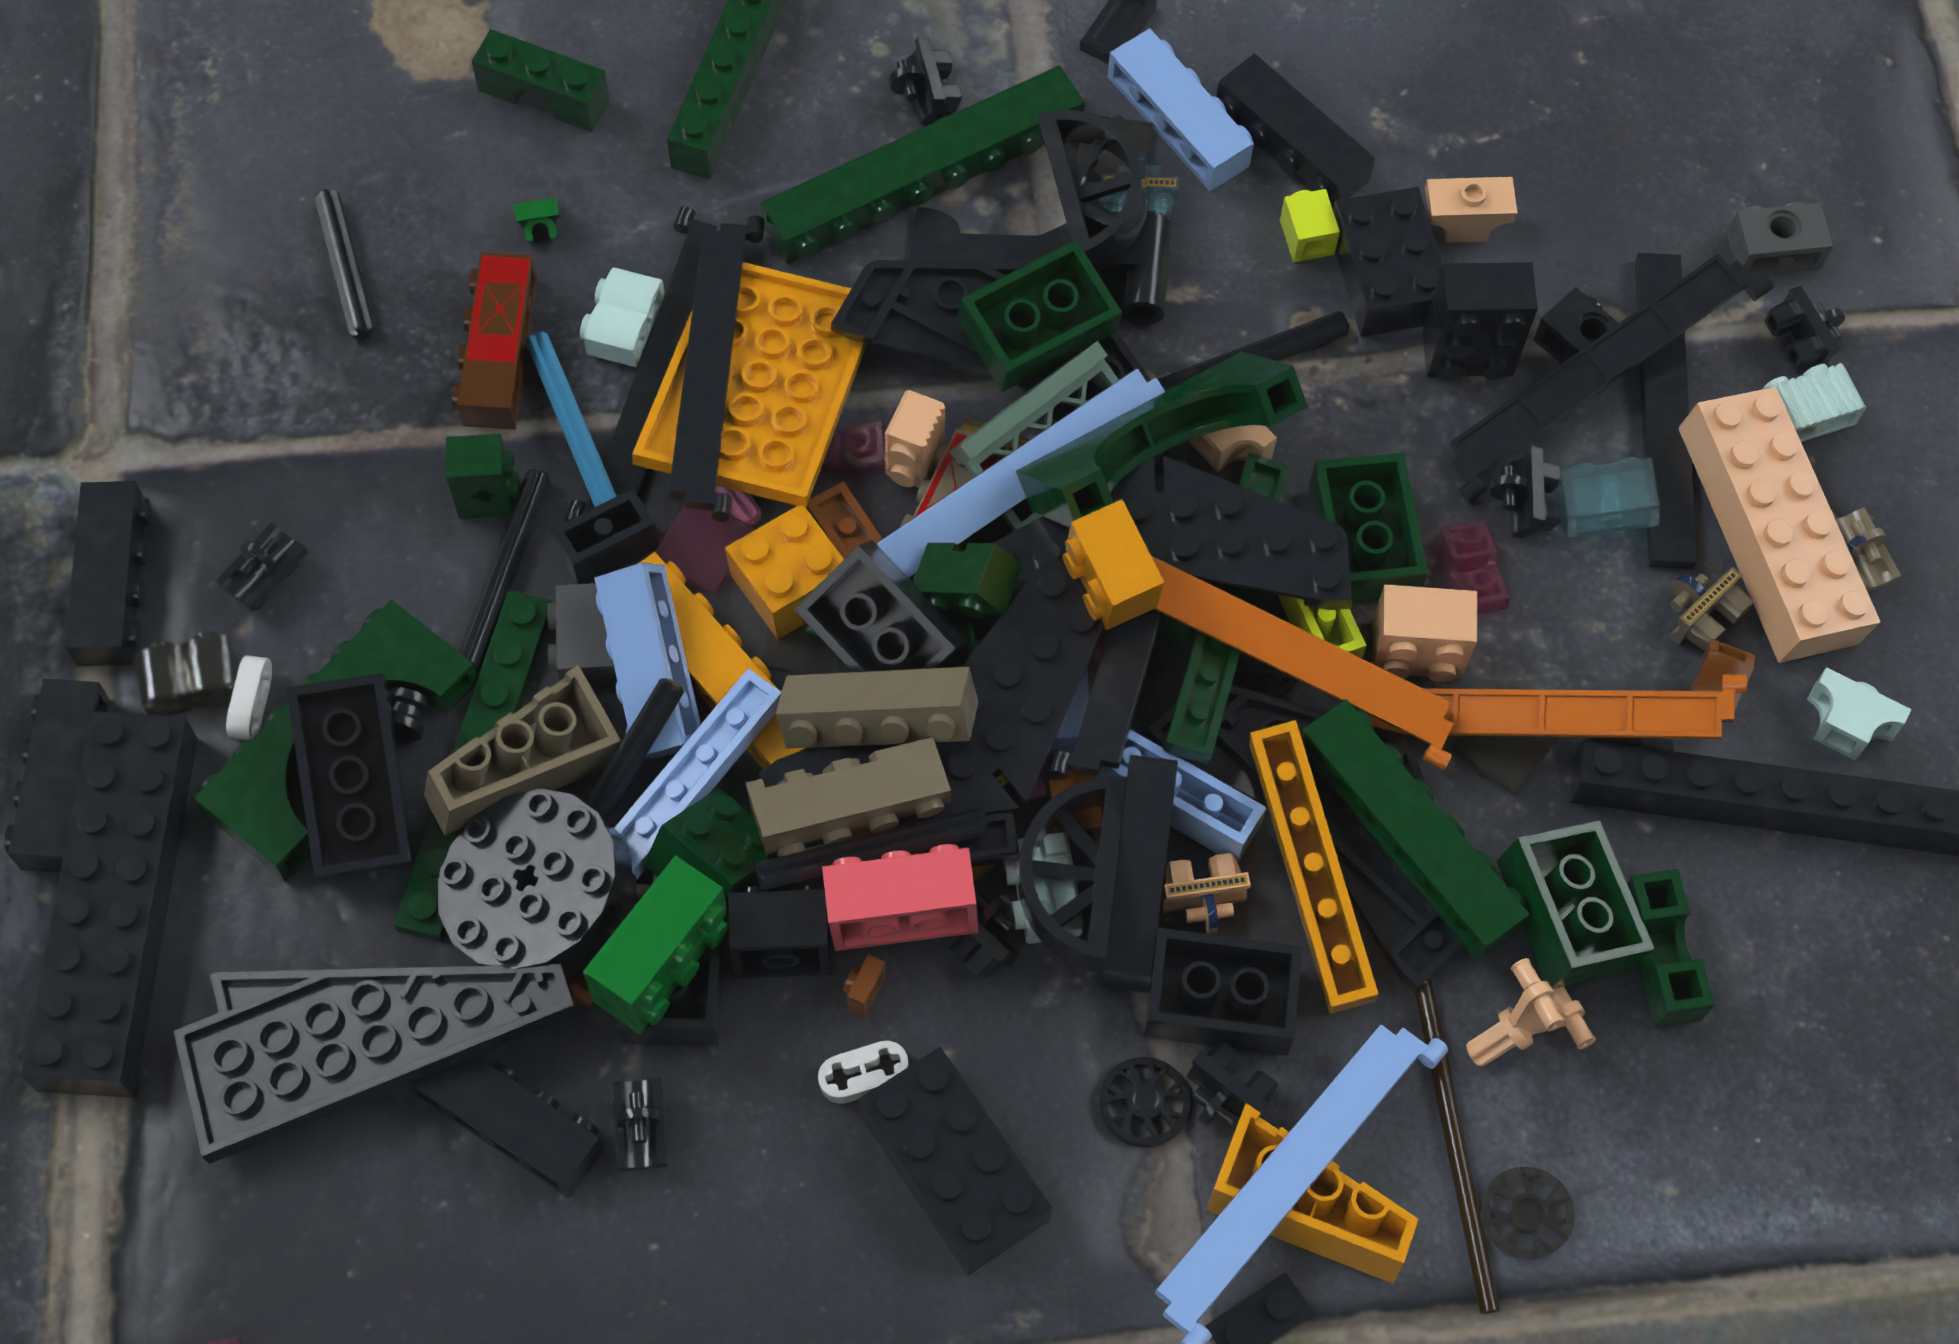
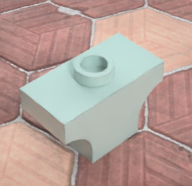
(1853, 714)

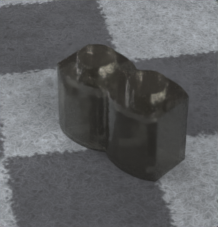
(186, 674)

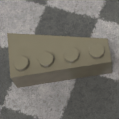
(541, 746)
(849, 798)

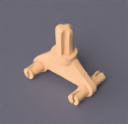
(1536, 1011)

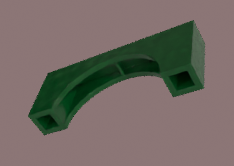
(1226, 396)
(256, 789)

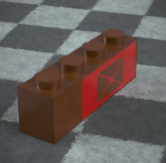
(496, 340)

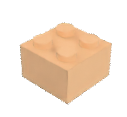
(1424, 631)

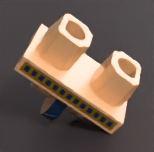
(1207, 897)

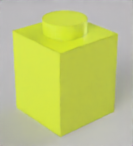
(1309, 225)

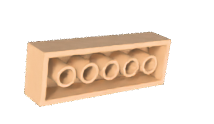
(1778, 524)

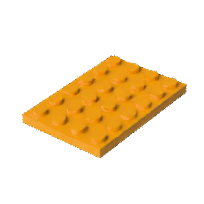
(782, 388)

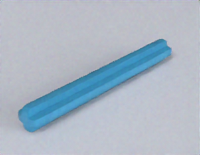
(570, 418)

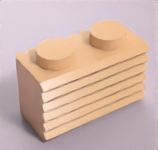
(914, 439)

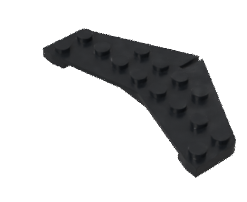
(916, 310)
(1213, 534)
(1024, 688)
(1392, 907)

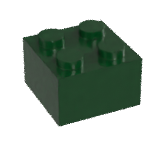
(713, 838)

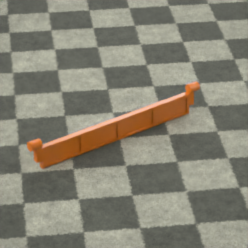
(1307, 659)
(1589, 712)

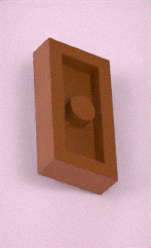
(842, 519)

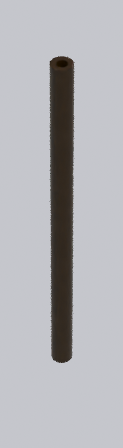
(1458, 1157)

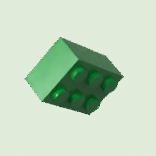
(658, 946)

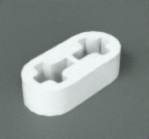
(249, 697)
(859, 1061)

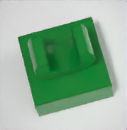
(535, 213)

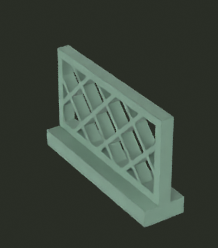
(1029, 408)

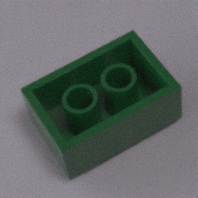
(1039, 315)
(1378, 513)
(1578, 904)

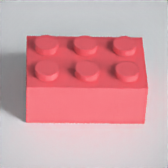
(900, 897)

